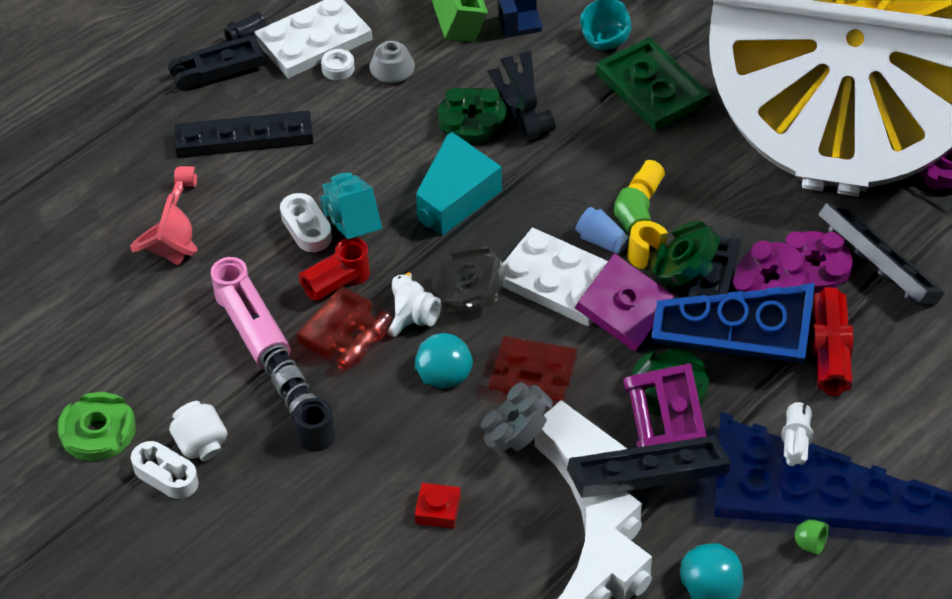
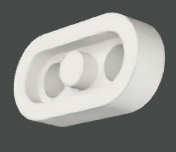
(308, 229)

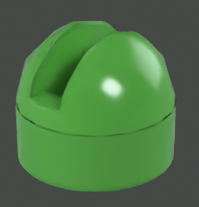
(812, 536)

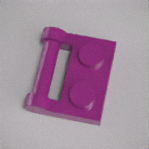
(677, 404)

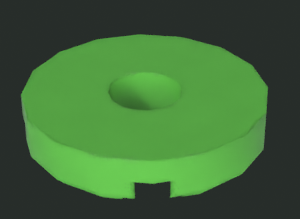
(101, 443)

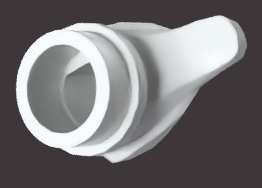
(412, 304)

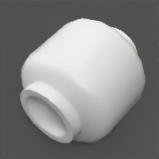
(198, 431)

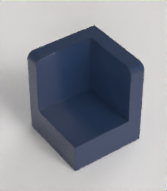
(519, 17)

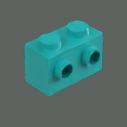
(350, 205)

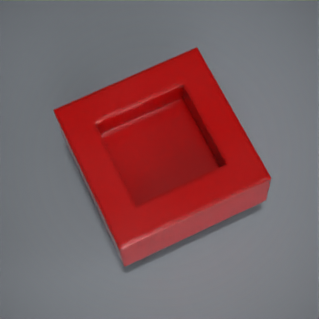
(437, 505)

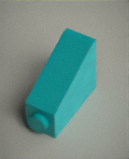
(456, 185)

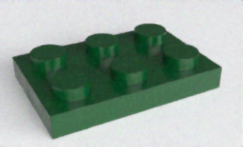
(652, 83)

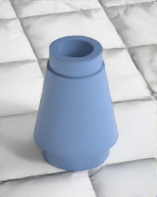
(602, 231)

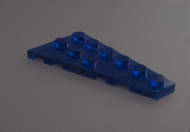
(821, 489)

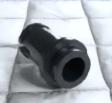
(244, 27)

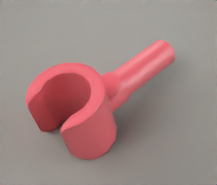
(183, 177)

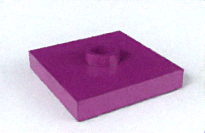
(622, 302)

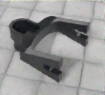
(521, 97)

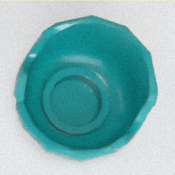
(605, 24)
(443, 361)
(712, 572)

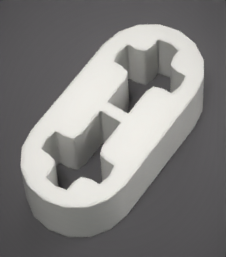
(161, 475)

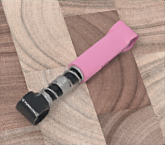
(271, 351)

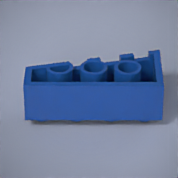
(741, 323)

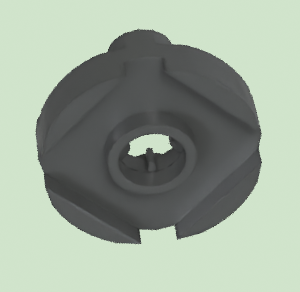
(516, 419)

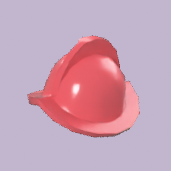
(170, 236)

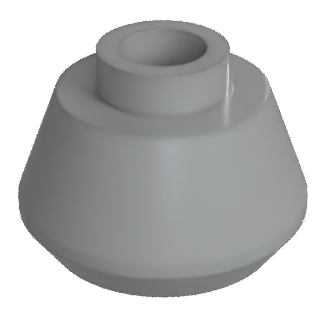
(392, 63)

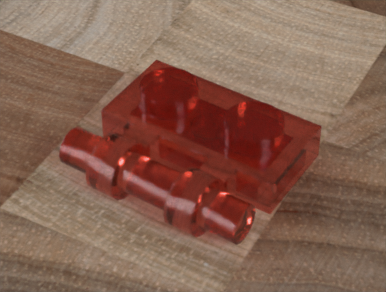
(337, 320)
(536, 362)

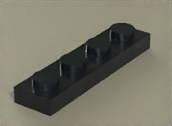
(243, 134)
(890, 263)
(648, 466)

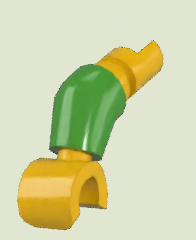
(633, 214)

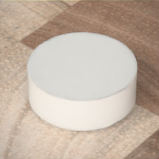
(337, 64)

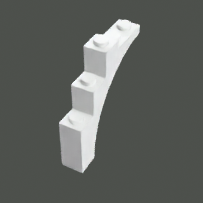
(609, 558)

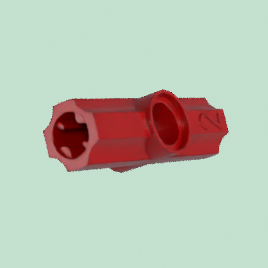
(832, 341)

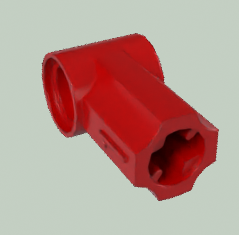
(346, 266)

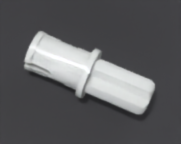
(797, 434)

